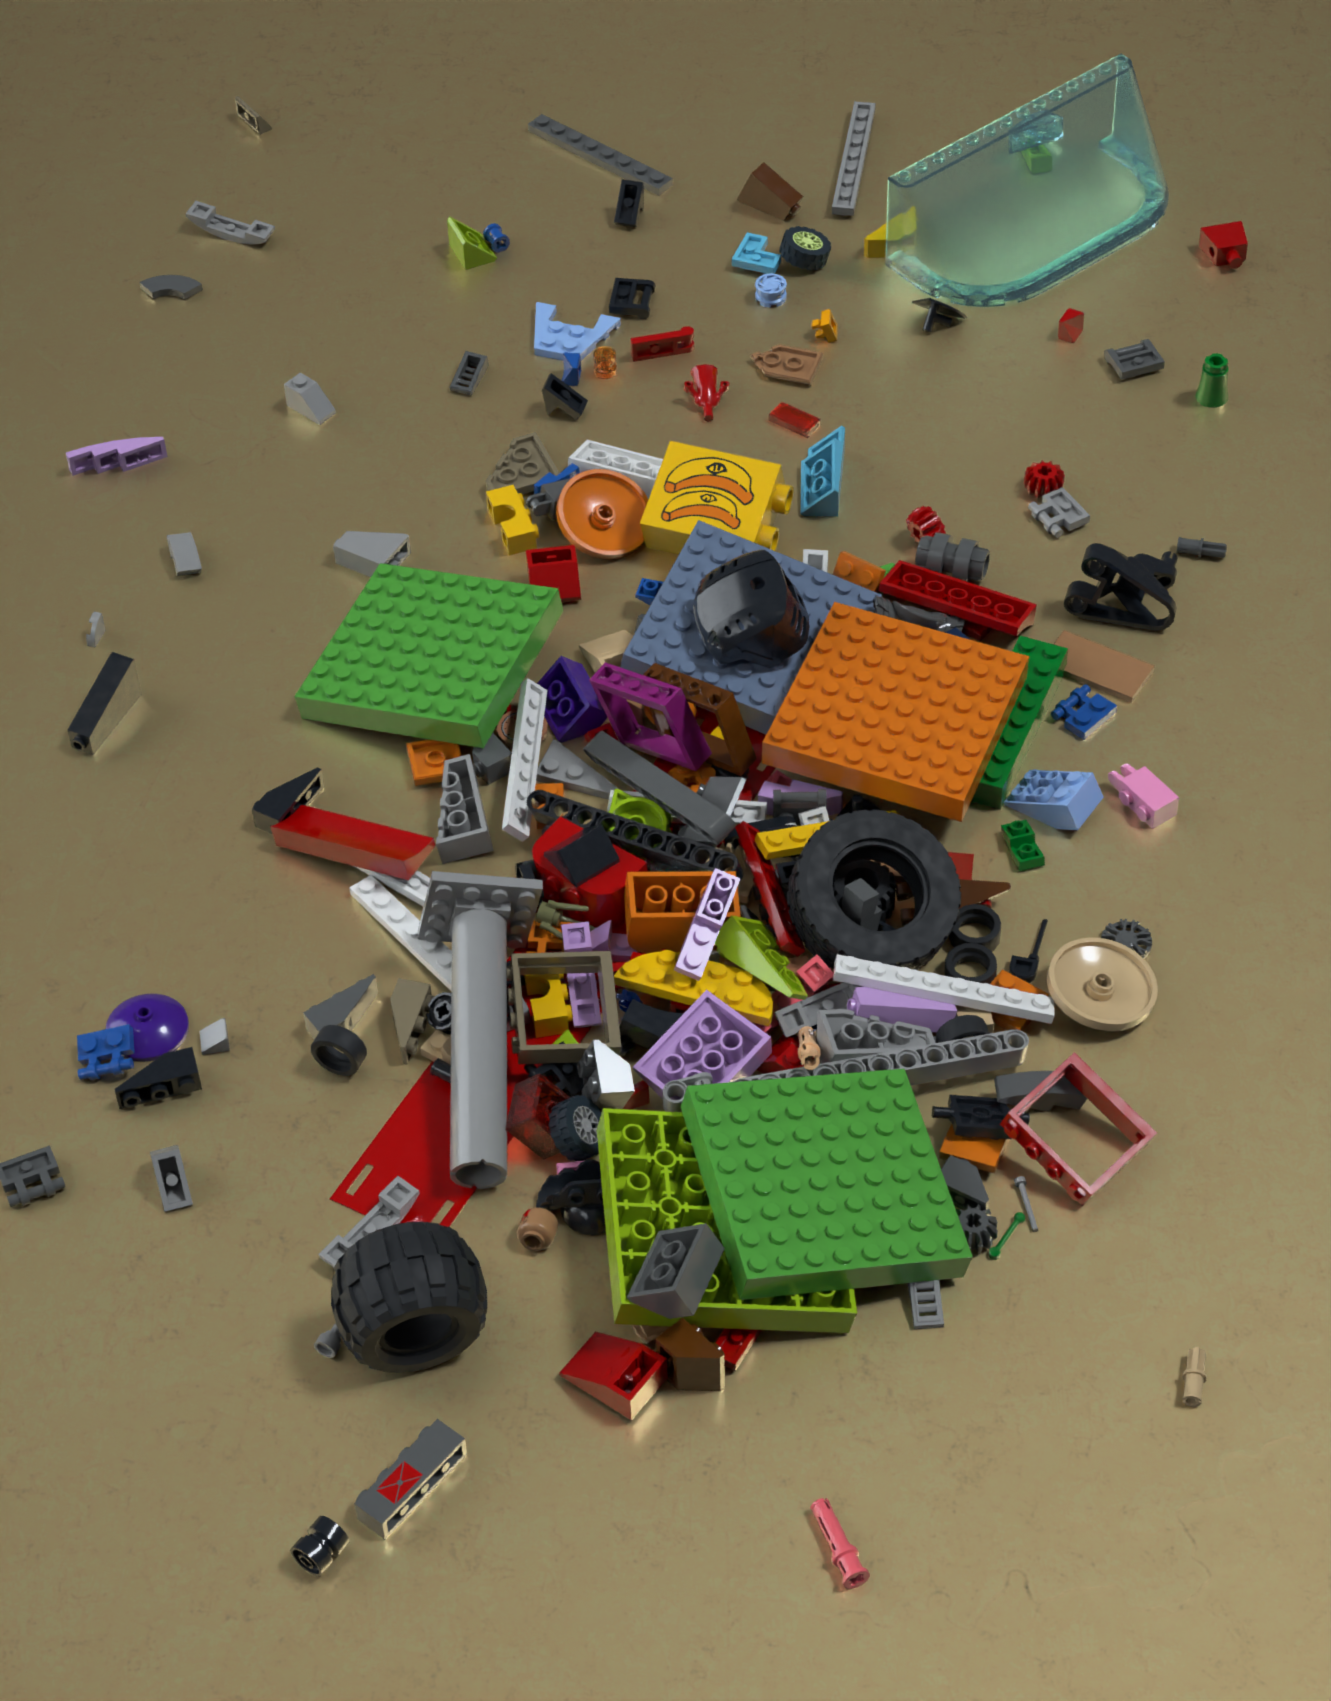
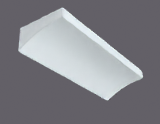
(636, 466)

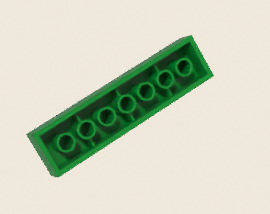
(1042, 681)

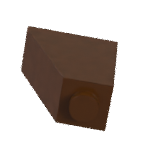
(770, 193)

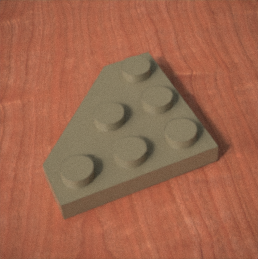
(522, 465)

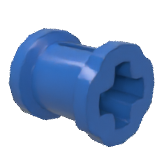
(496, 237)

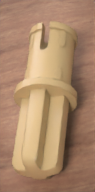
(1194, 1377)

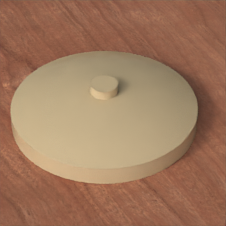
(1102, 984)

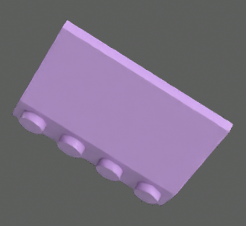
(708, 1040)

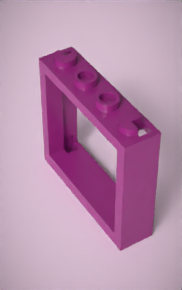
(617, 684)

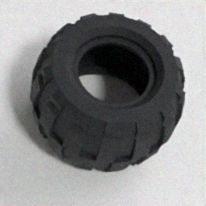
(408, 1297)

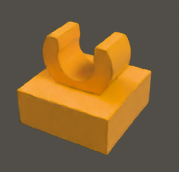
(827, 326)

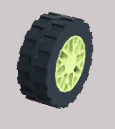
(805, 248)

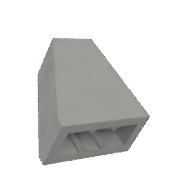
(367, 550)

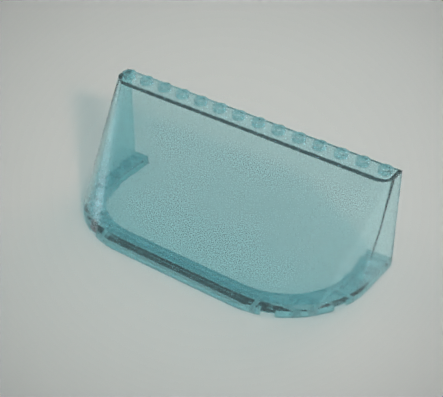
(1030, 194)

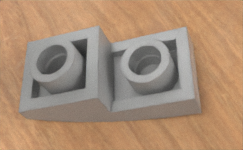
(184, 553)

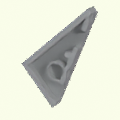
(564, 767)

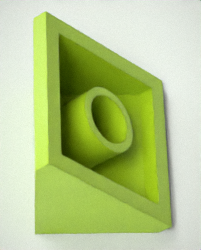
(469, 245)

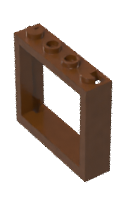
(732, 753)

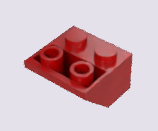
(556, 569)

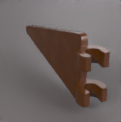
(971, 893)

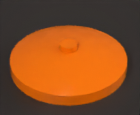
(602, 513)

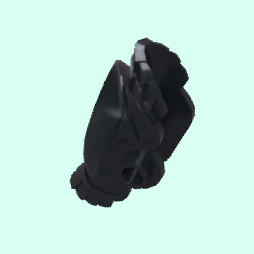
(577, 1196)

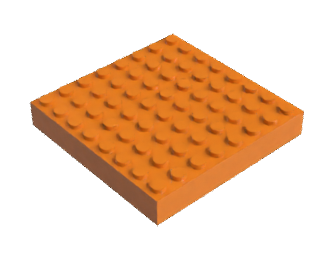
(896, 711)

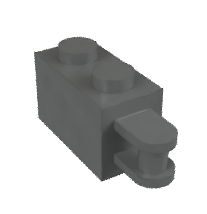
(546, 500)

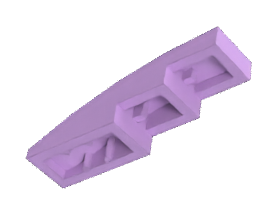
(117, 453)

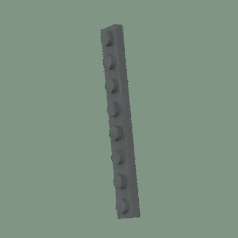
(600, 154)

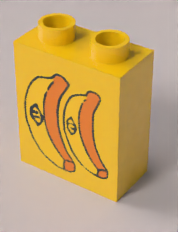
(718, 489)

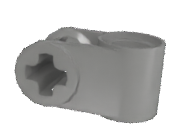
(679, 1087)

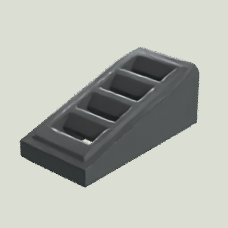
(469, 359)

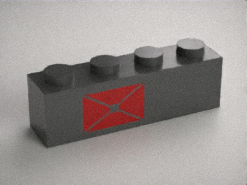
(410, 1478)

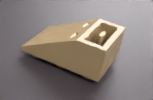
(606, 649)

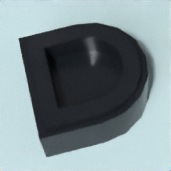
(1024, 968)

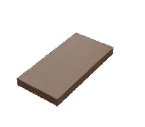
(1104, 667)

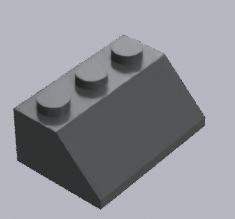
(722, 793)
(677, 1271)

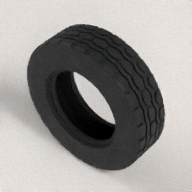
(893, 842)

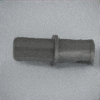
(1201, 547)

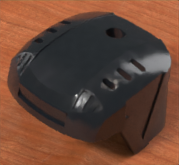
(745, 588)

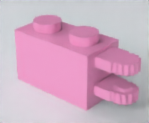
(1145, 794)

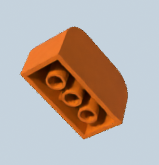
(663, 907)

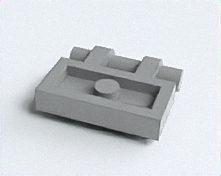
(1063, 507)

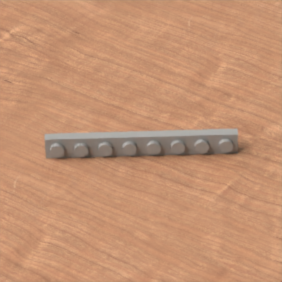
(853, 158)

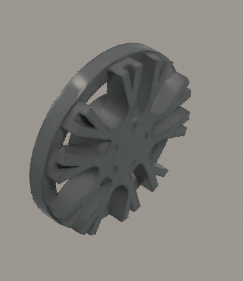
(1129, 938)

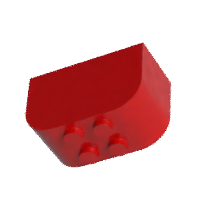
(600, 894)

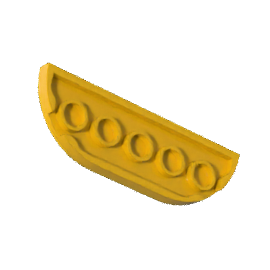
(736, 987)

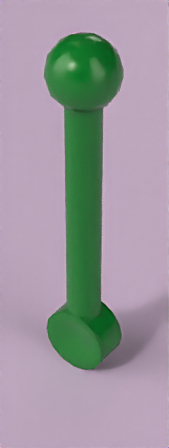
(994, 1252)

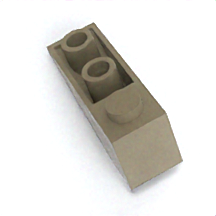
(409, 1012)

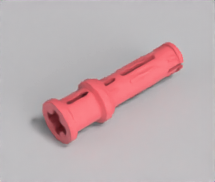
(843, 1553)

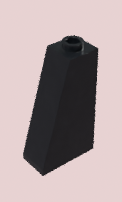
(105, 704)

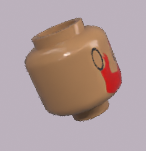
(537, 1229)

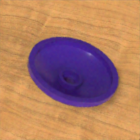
(157, 1024)

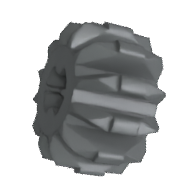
(978, 1227)

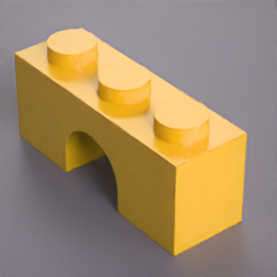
(516, 524)
(549, 1012)

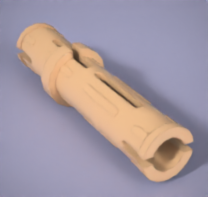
(808, 1048)

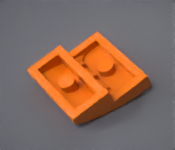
(979, 1151)

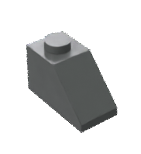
(492, 761)
(964, 1184)

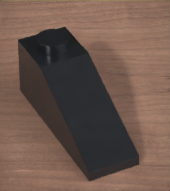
(286, 799)

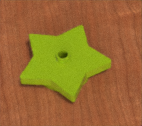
(641, 811)

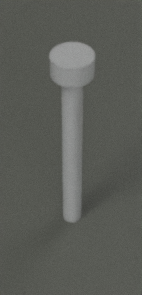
(1020, 1182)

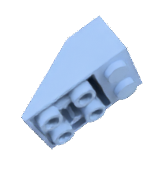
(1056, 797)

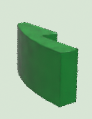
(1022, 845)

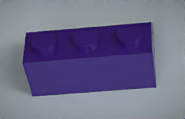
(570, 700)

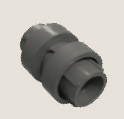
(963, 560)

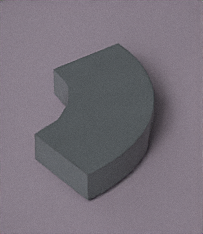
(171, 285)

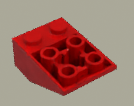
(617, 1372)

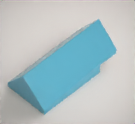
(823, 475)

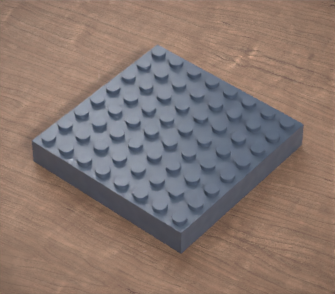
(673, 639)

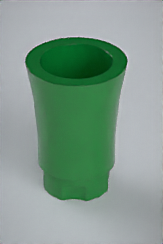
(1213, 383)

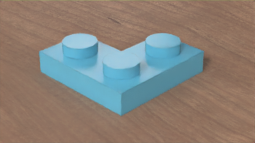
(752, 256)

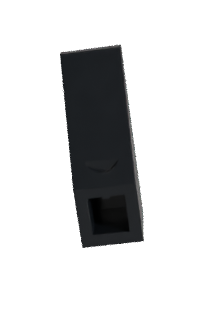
(165, 1077)

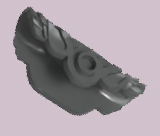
(932, 620)

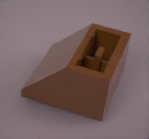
(691, 1358)

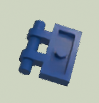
(1090, 715)
(104, 1045)

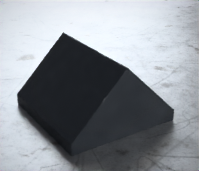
(583, 855)

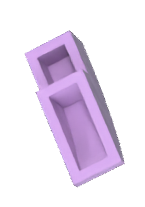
(834, 797)

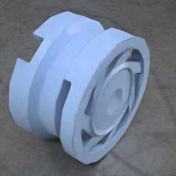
(771, 290)

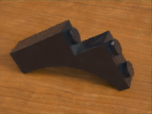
(646, 1024)

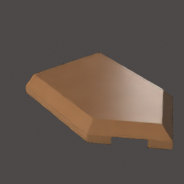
(789, 363)

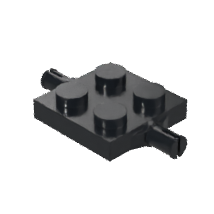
(976, 1116)

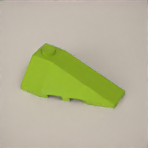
(755, 950)

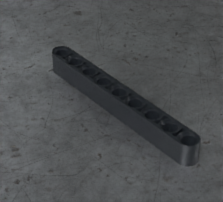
(626, 828)

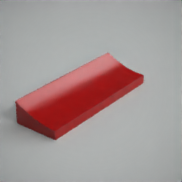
(958, 598)
(353, 841)

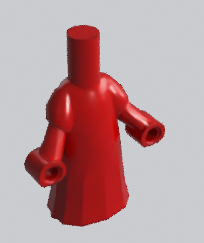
(705, 385)

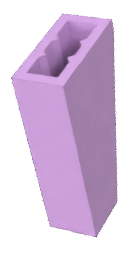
(899, 1007)

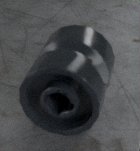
(317, 1548)

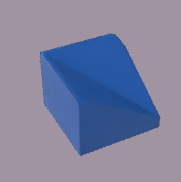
(572, 368)

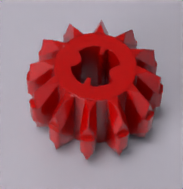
(1043, 478)
(924, 522)

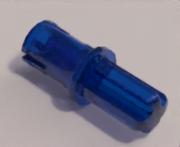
(625, 999)

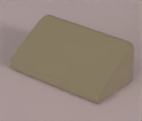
(251, 117)

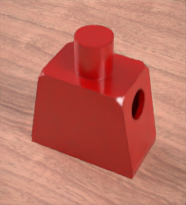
(1224, 244)

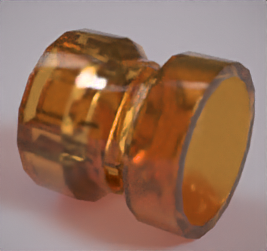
(605, 362)

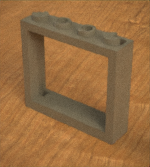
(561, 963)

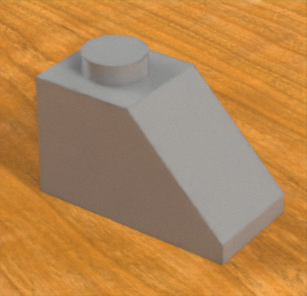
(308, 399)
(171, 1178)

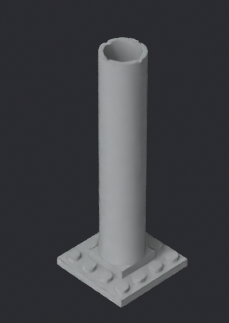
(481, 920)

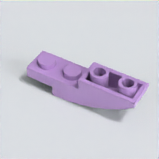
(706, 924)

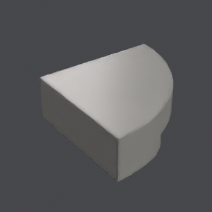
(97, 629)

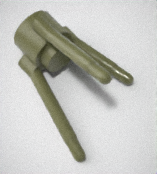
(550, 915)

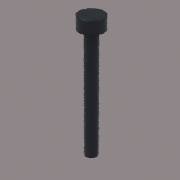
(1034, 955)

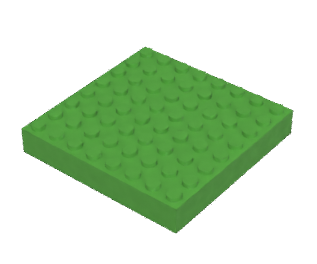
(430, 655)
(824, 1183)

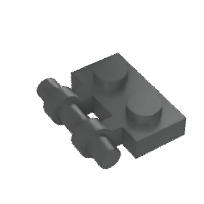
(29, 1169)

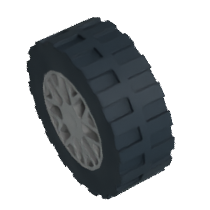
(575, 1127)

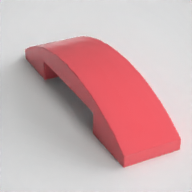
(813, 977)

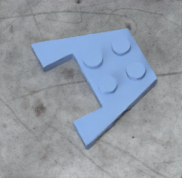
(556, 338)

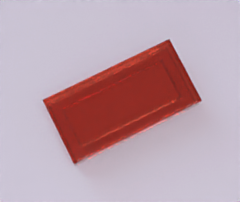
(794, 419)

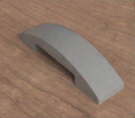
(227, 228)
(805, 1011)
(392, 1208)

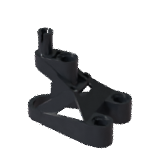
(1137, 576)

